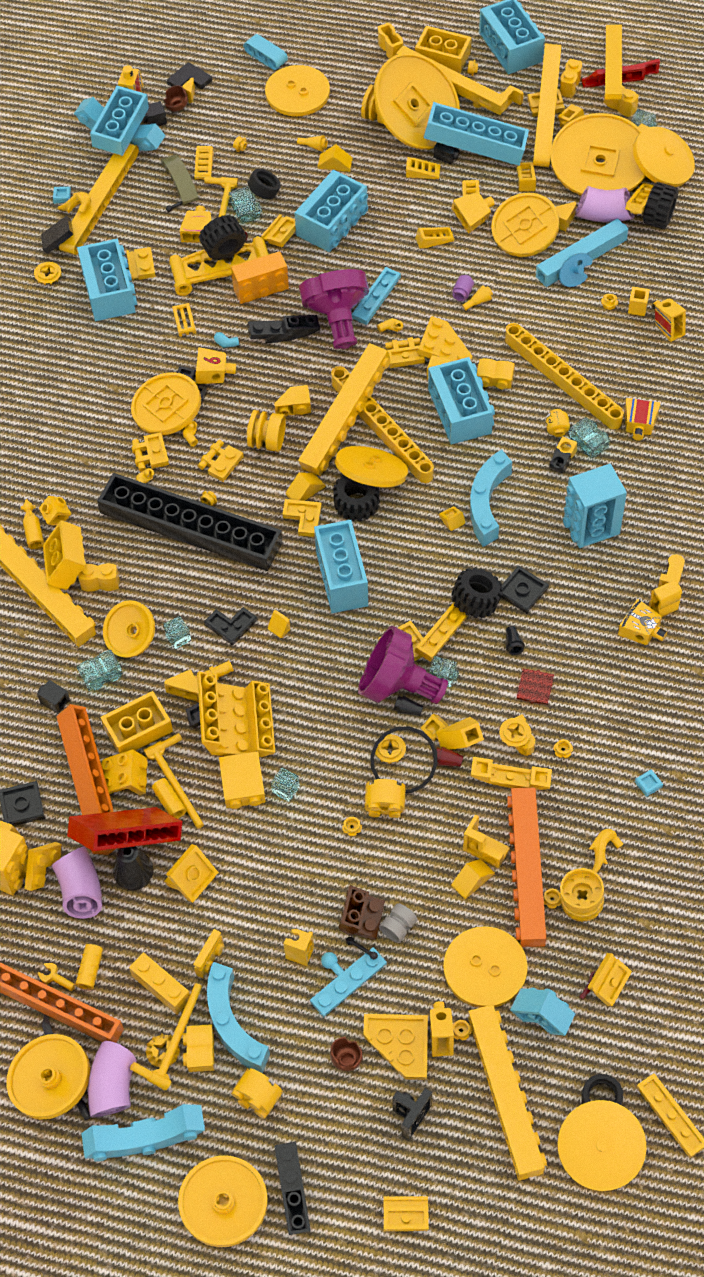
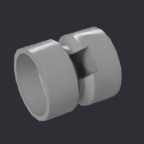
(396, 925)

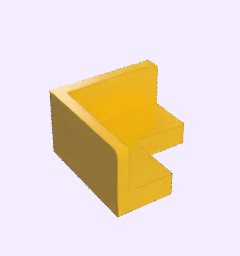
(483, 845)

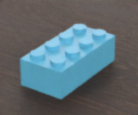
(119, 120)

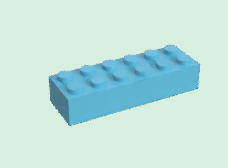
(476, 134)

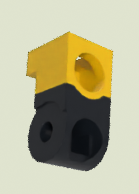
(563, 455)

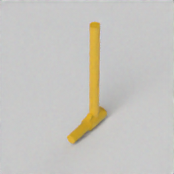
(228, 184)
(155, 752)
(158, 1076)

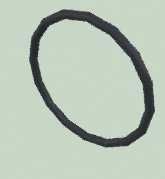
(413, 730)

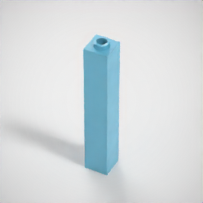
(593, 245)

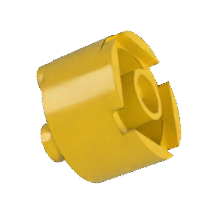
(385, 798)
(256, 1092)

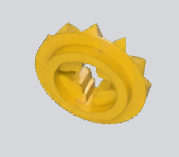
(44, 268)
(512, 725)
(397, 744)
(153, 1053)

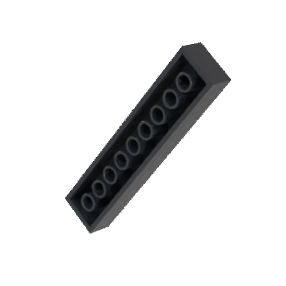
(190, 521)

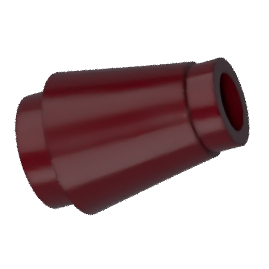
(448, 758)

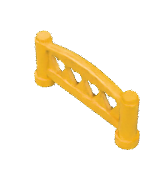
(185, 276)

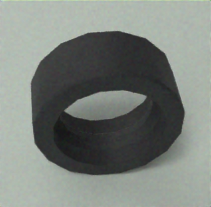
(264, 184)
(602, 1079)

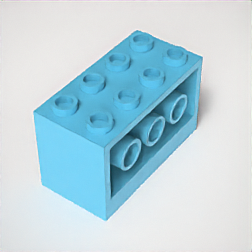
(511, 35)
(331, 210)
(107, 279)
(460, 400)
(594, 505)
(341, 566)

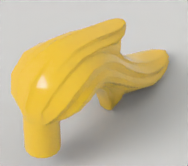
(78, 198)
(599, 846)

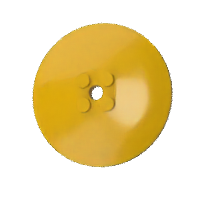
(409, 79)
(592, 138)

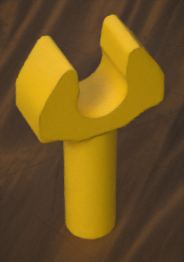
(54, 977)

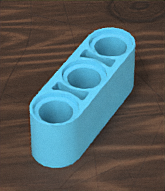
(265, 52)

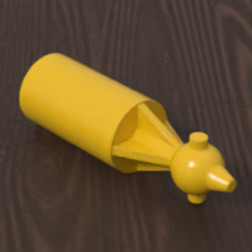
(32, 527)

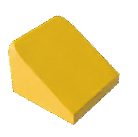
(190, 89)
(452, 518)
(279, 624)
(432, 725)

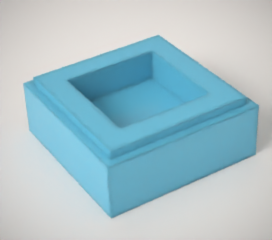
(61, 194)
(648, 783)

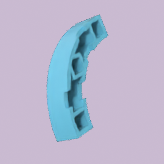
(146, 137)
(488, 477)
(232, 1036)
(143, 1135)

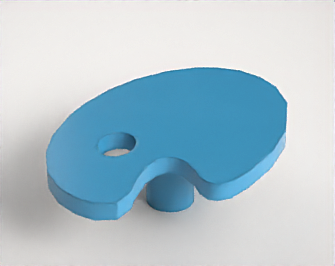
(571, 273)

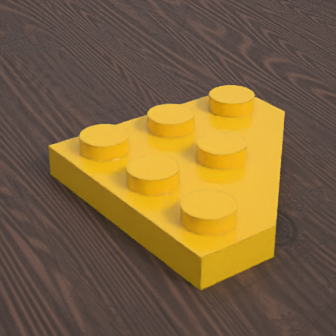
(442, 341)
(400, 1041)

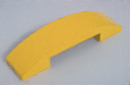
(510, 776)

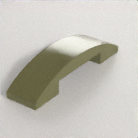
(181, 178)

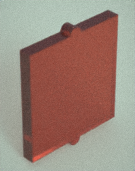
(535, 686)

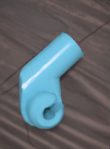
(224, 341)

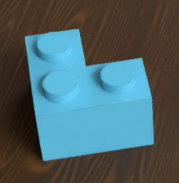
(543, 1008)

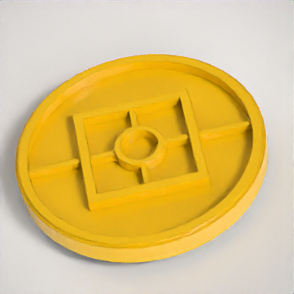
(297, 90)
(525, 224)
(166, 403)
(371, 466)
(485, 967)

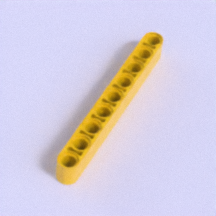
(547, 105)
(100, 197)
(564, 376)
(389, 432)

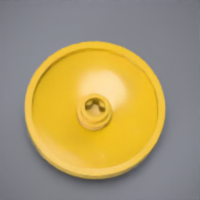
(663, 156)
(48, 1076)
(601, 1145)
(222, 1201)

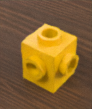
(54, 510)

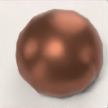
(176, 98)
(345, 1054)

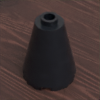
(132, 868)

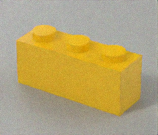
(159, 983)

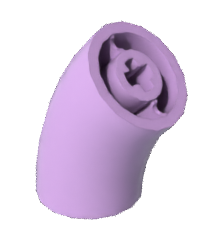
(604, 205)
(79, 884)
(110, 1080)

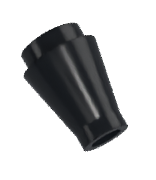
(514, 643)
(407, 706)

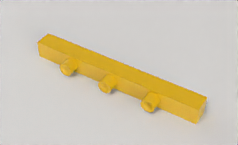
(470, 89)

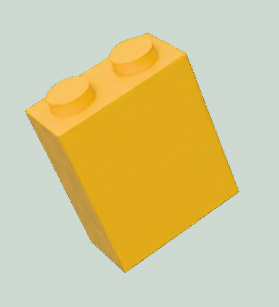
(242, 780)

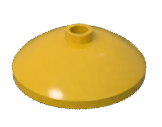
(120, 627)

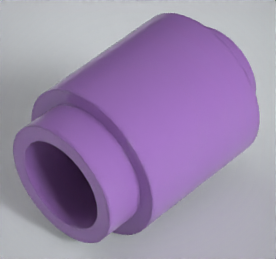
(463, 287)

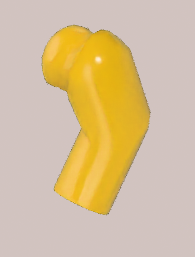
(391, 324)
(189, 432)
(145, 476)

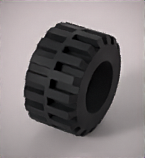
(660, 205)
(222, 237)
(352, 507)
(477, 592)

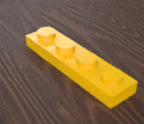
(637, 202)
(440, 633)
(671, 1115)

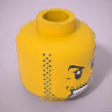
(557, 423)

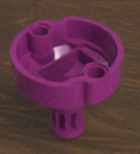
(335, 296)
(393, 668)

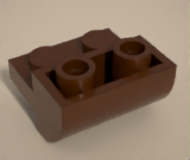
(361, 913)

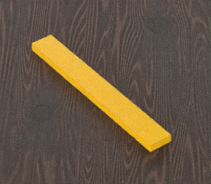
(613, 65)

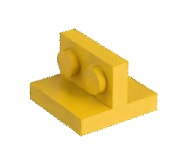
(191, 873)

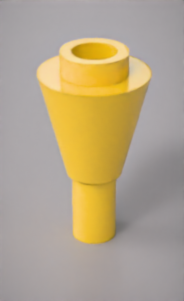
(317, 142)
(482, 295)

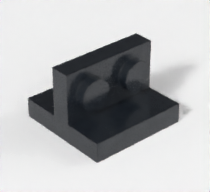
(412, 1111)

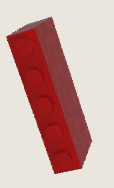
(124, 828)

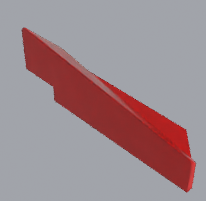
(629, 73)

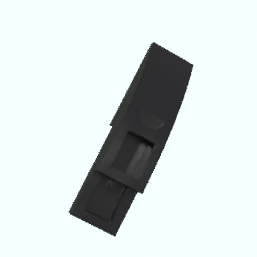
(283, 330)
(292, 1188)

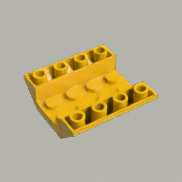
(235, 717)

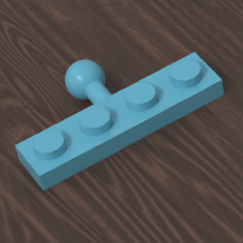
(376, 295)
(346, 982)

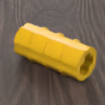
(168, 798)
(89, 967)

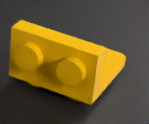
(126, 771)

